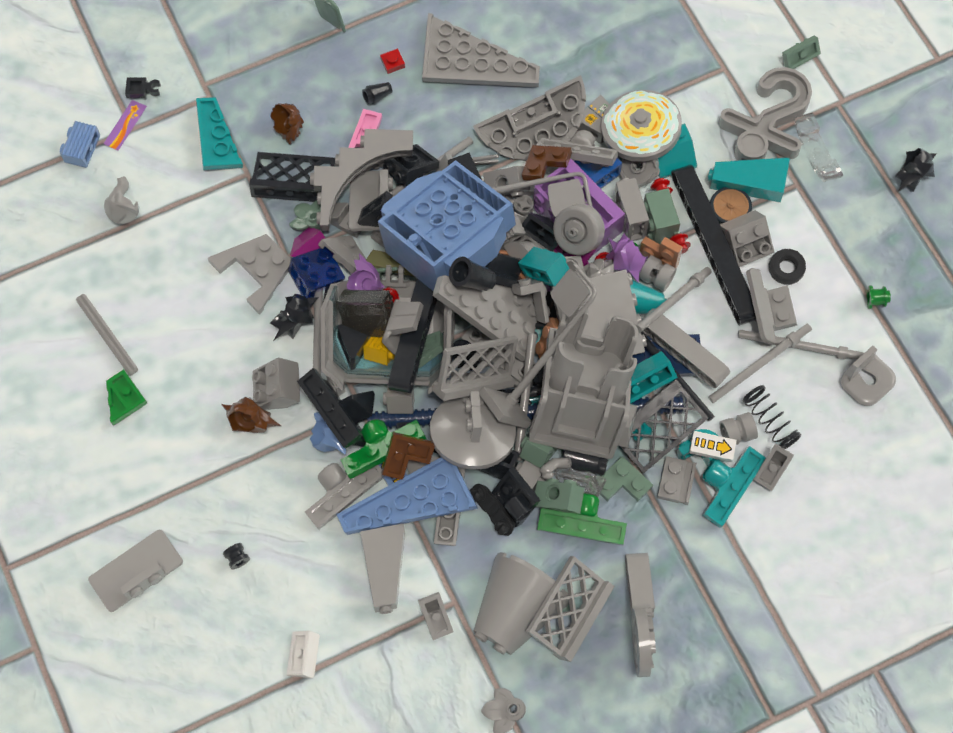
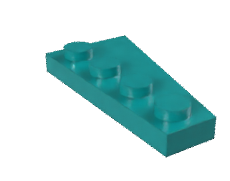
(215, 138)

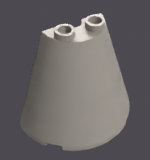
(511, 603)

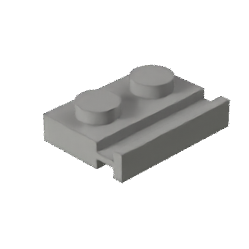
(676, 480)

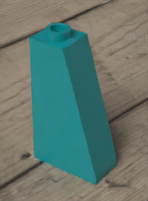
(756, 177)

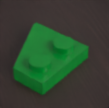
(123, 397)

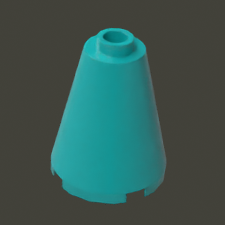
(646, 298)

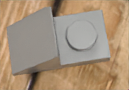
(340, 218)
(773, 467)
(435, 616)

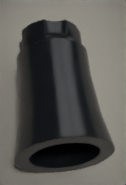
(469, 274)
(587, 463)

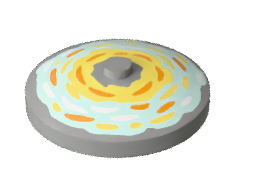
(641, 125)

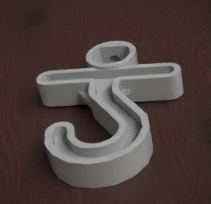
(760, 132)

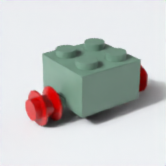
(663, 215)

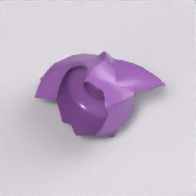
(626, 256)
(365, 276)

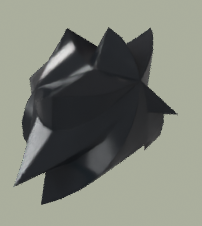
(916, 166)
(295, 314)

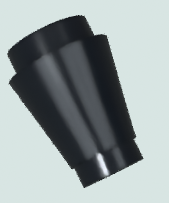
(376, 92)

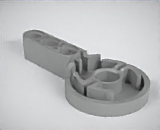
(642, 611)

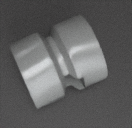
(664, 276)
(741, 428)

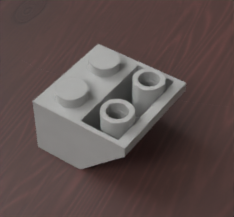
(748, 237)
(276, 384)

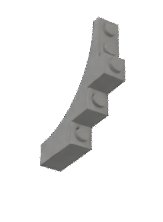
(374, 147)

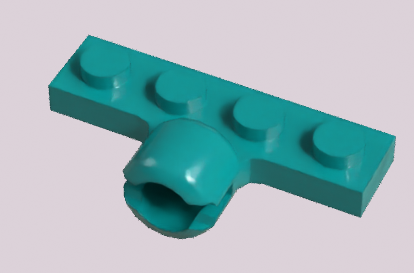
(730, 484)

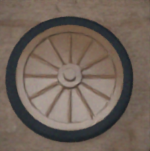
(730, 204)

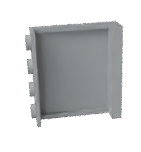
(611, 300)

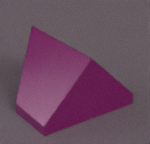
(307, 242)

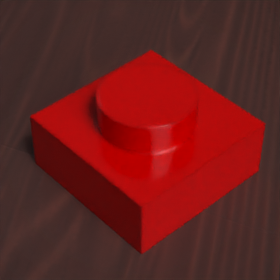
(392, 61)

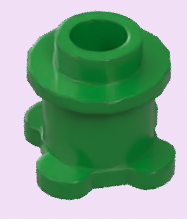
(877, 296)

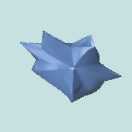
(323, 437)

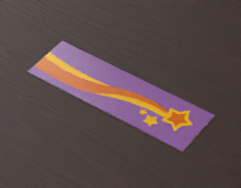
(125, 125)

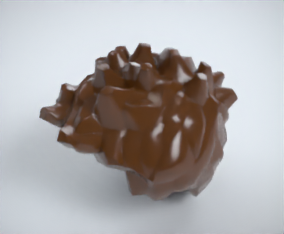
(287, 121)

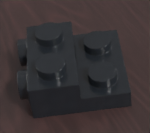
(410, 168)

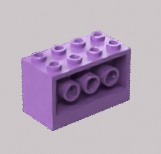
(611, 214)

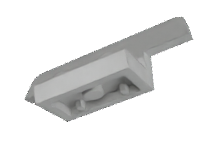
(771, 307)

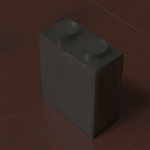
(365, 310)

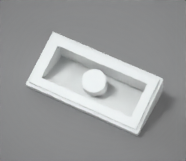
(303, 654)

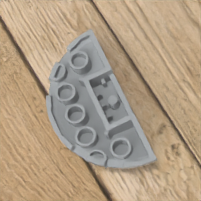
(549, 116)

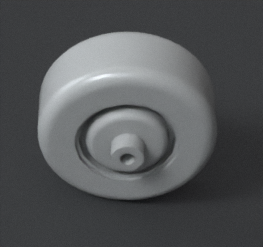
(579, 229)

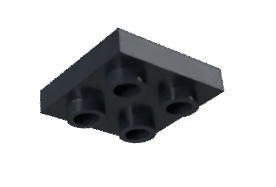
(516, 496)

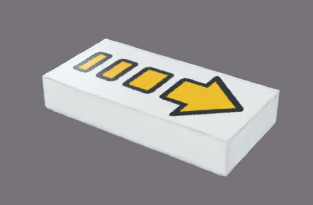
(713, 446)

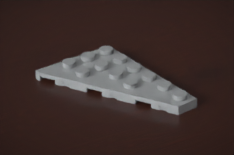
(459, 57)
(493, 312)

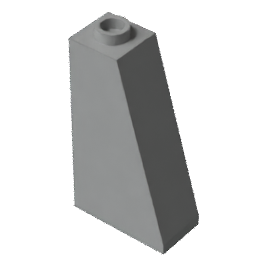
(383, 559)

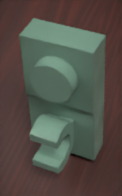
(801, 52)

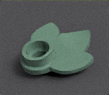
(306, 216)

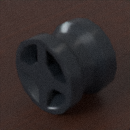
(236, 556)

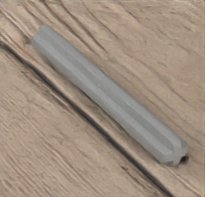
(107, 334)

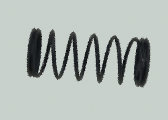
(794, 436)

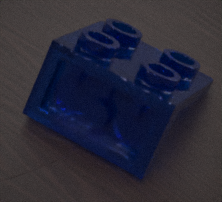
(314, 271)

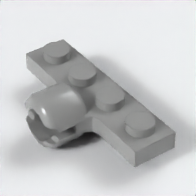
(584, 149)
(340, 492)

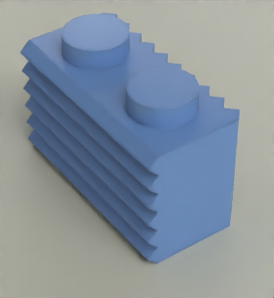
(80, 144)

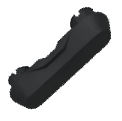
(491, 505)

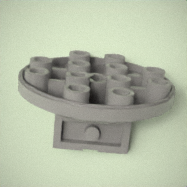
(470, 434)

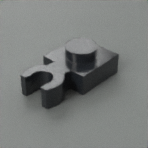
(138, 87)

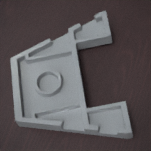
(262, 260)

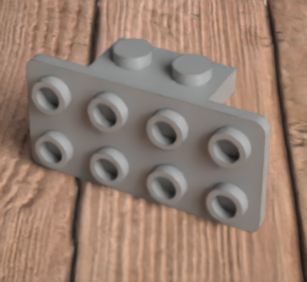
(364, 190)
(135, 570)

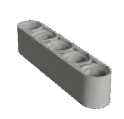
(687, 351)

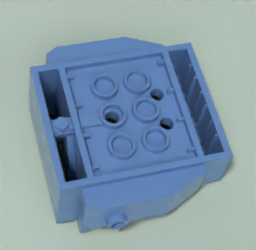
(445, 219)

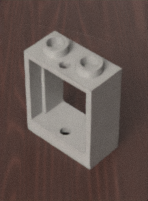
(629, 200)

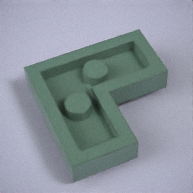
(625, 476)

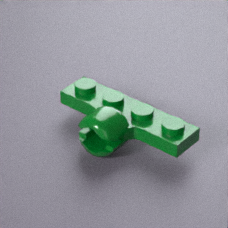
(377, 443)
(583, 525)

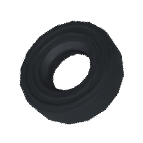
(787, 278)

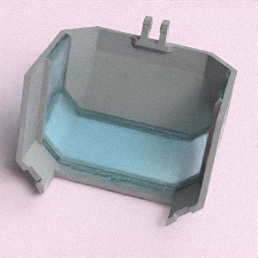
(332, 356)

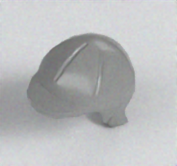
(119, 208)

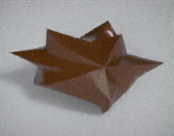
(248, 416)

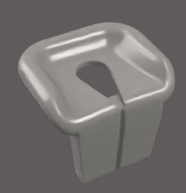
(403, 319)
(858, 389)

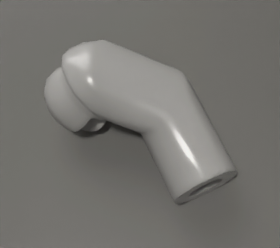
(555, 463)

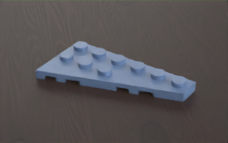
(422, 495)

